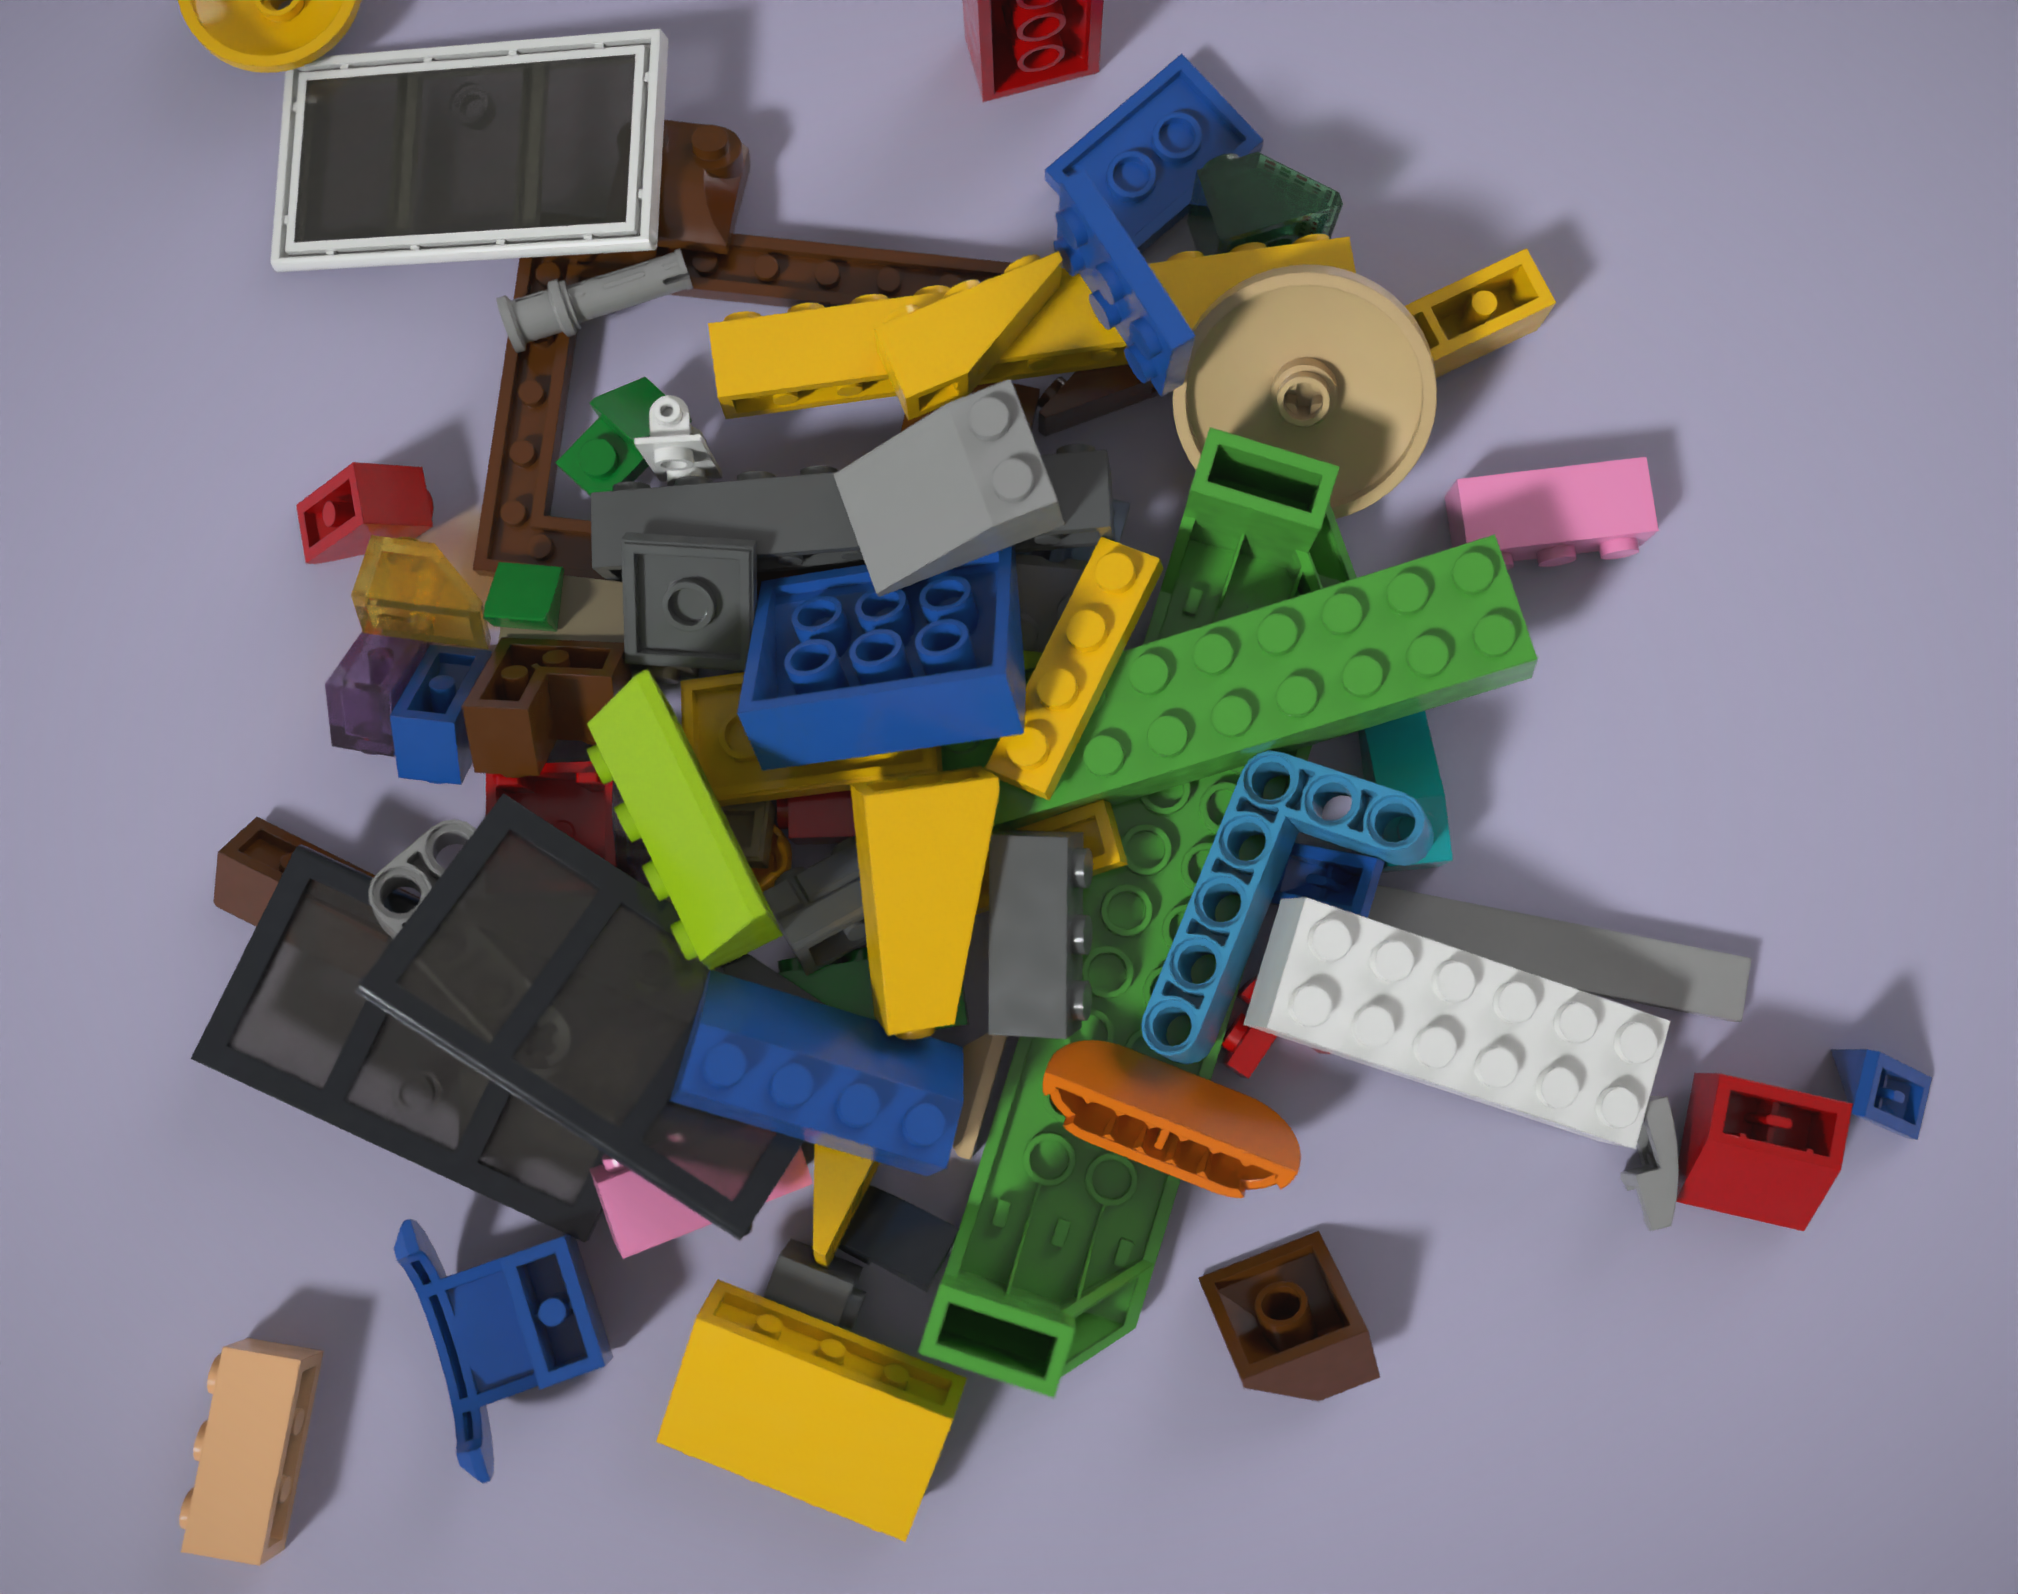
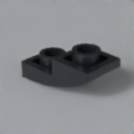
(898, 1237)

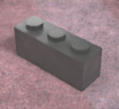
(1038, 933)

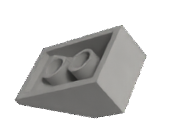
(949, 490)

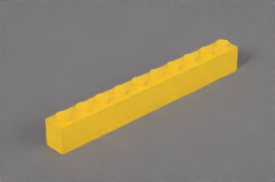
(832, 357)

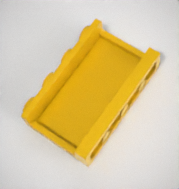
(810, 1409)

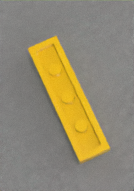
(1076, 666)

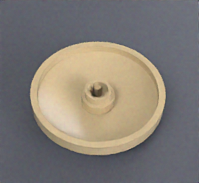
(1316, 370)

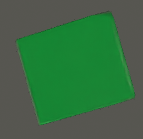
(525, 597)

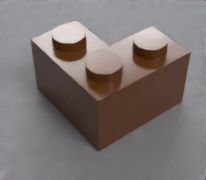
(536, 696)

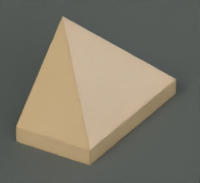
(980, 1069)

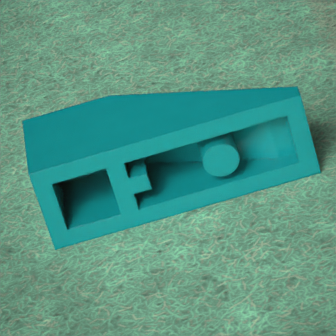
(1404, 759)

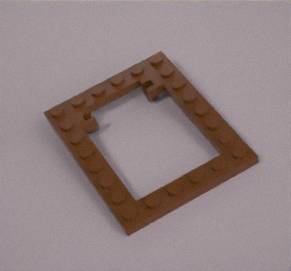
(536, 382)

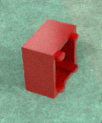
(566, 797)

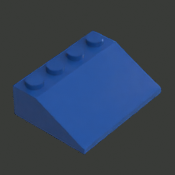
(876, 675)

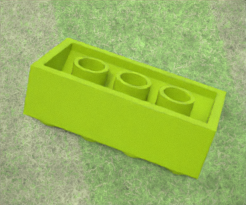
(681, 826)

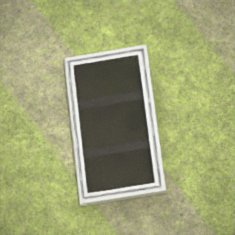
(472, 152)

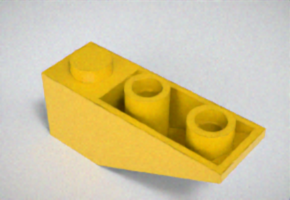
(953, 343)

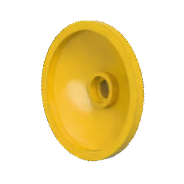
(266, 39)

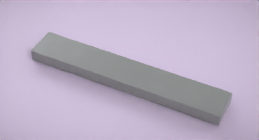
(1577, 954)

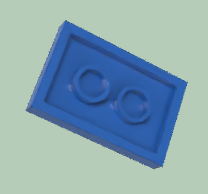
(1153, 145)
(1122, 285)

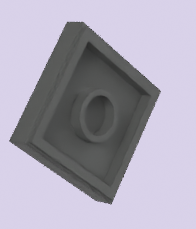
(688, 600)

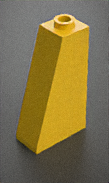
(921, 883)

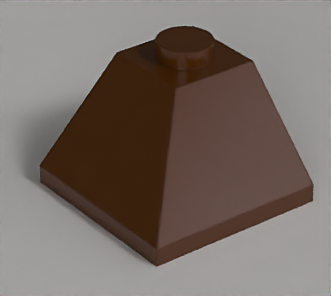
(1291, 1322)

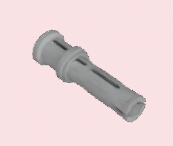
(565, 307)

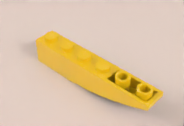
(1483, 311)

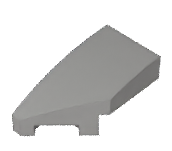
(1658, 1154)

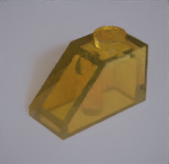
(416, 594)

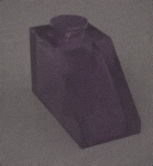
(367, 689)

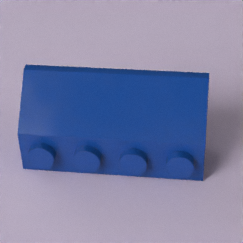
(821, 1076)

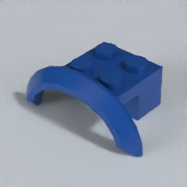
(504, 1329)

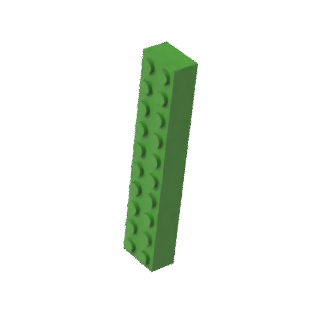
(1287, 679)

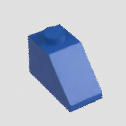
(430, 719)

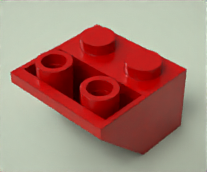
(1760, 1149)

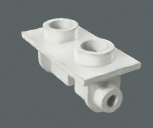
(674, 444)

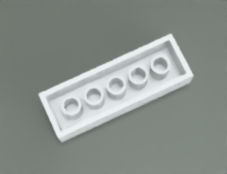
(1457, 1021)

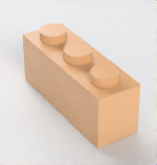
(250, 1451)

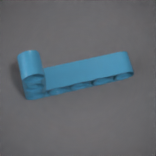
(1257, 880)

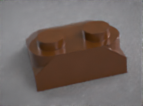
(700, 186)

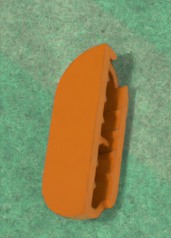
(1170, 1119)

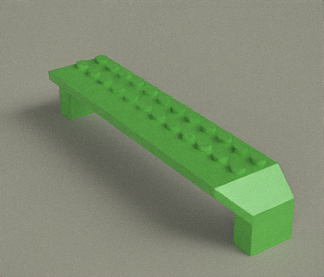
(1055, 1226)

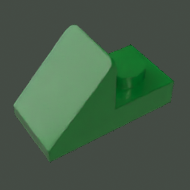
(607, 448)

